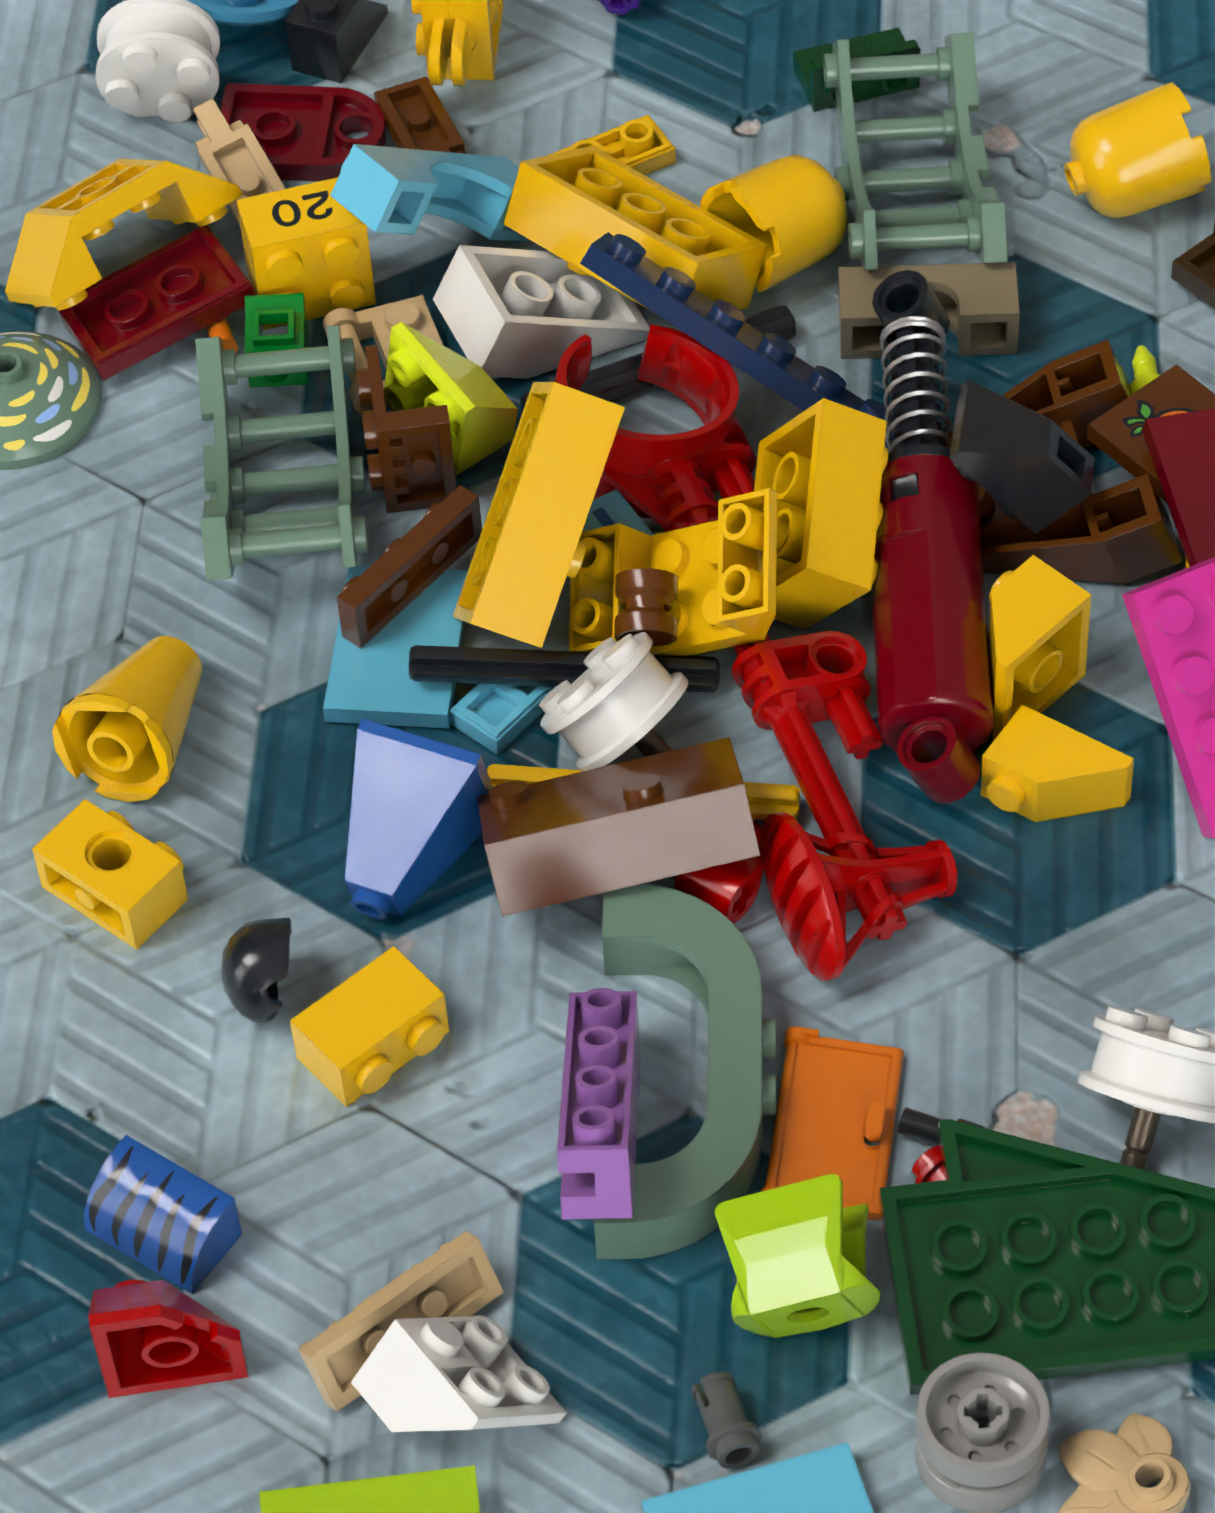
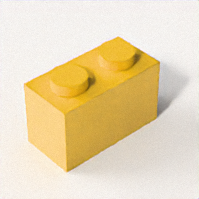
(370, 1026)

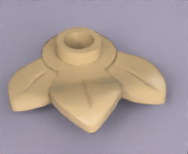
(1119, 1466)

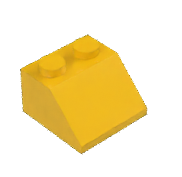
(1035, 638)

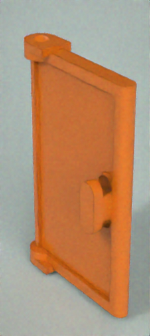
(827, 1107)

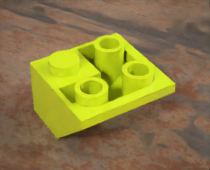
(430, 375)

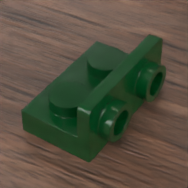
(809, 68)

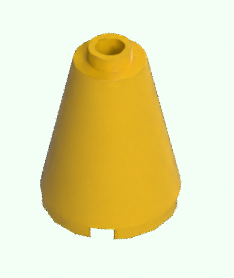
(131, 721)

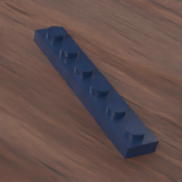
(719, 326)

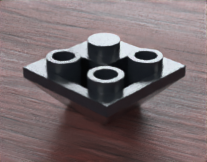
(1018, 457)

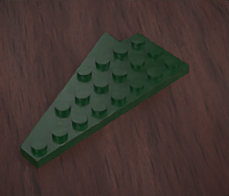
(1049, 1260)

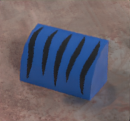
(161, 1214)

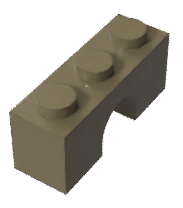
(975, 295)

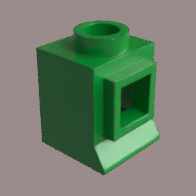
(275, 310)

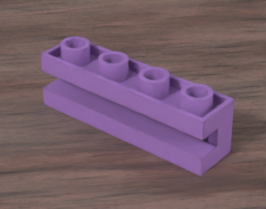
(599, 1105)

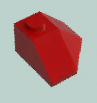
(160, 1339)

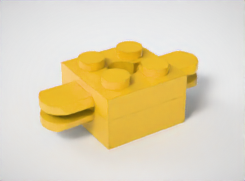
(458, 38)

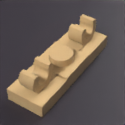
(446, 1284)

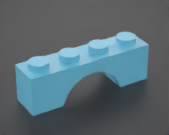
(398, 185)

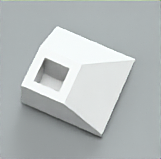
(453, 1378)

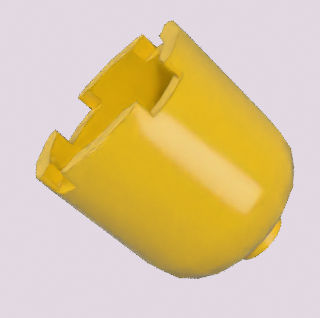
(1137, 155)
(789, 207)

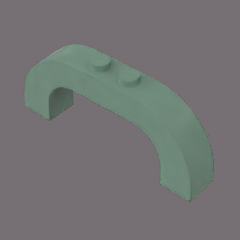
(694, 944)

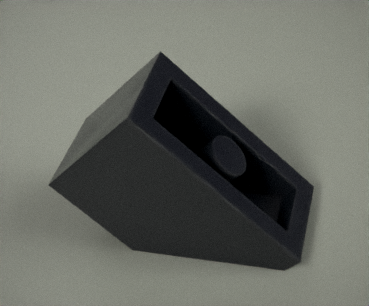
(331, 35)

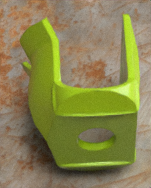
(797, 1258)

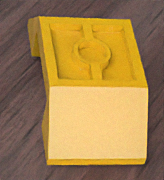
(51, 255)
(721, 570)

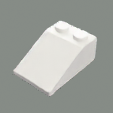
(526, 307)

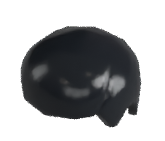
(253, 964)

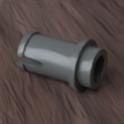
(731, 1436)

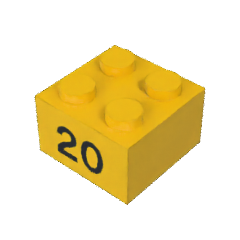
(307, 246)

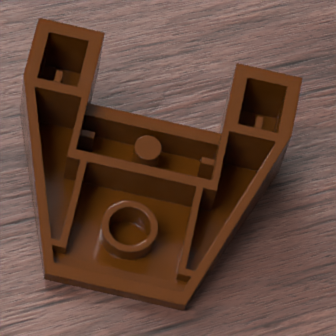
(1112, 532)

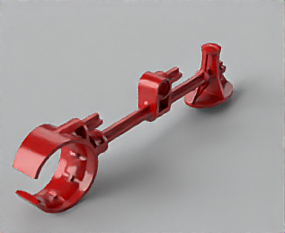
(781, 679)

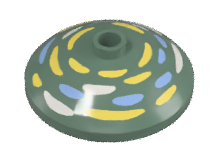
(45, 398)

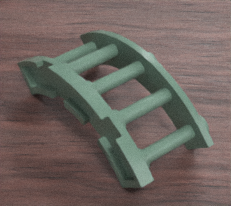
(977, 218)
(227, 532)

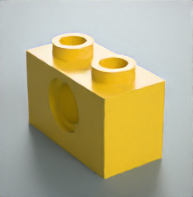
(111, 873)

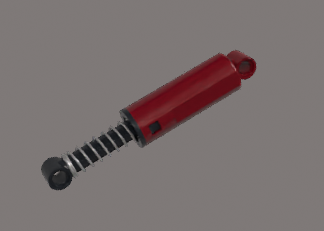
(929, 561)

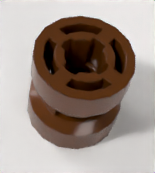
(646, 602)

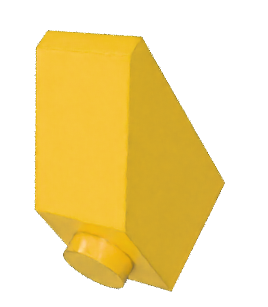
(1052, 770)

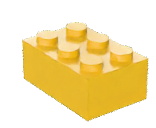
(828, 507)

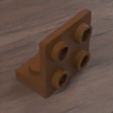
(412, 444)

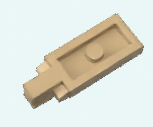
(234, 155)

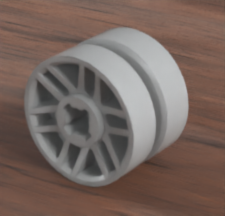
(982, 1432)

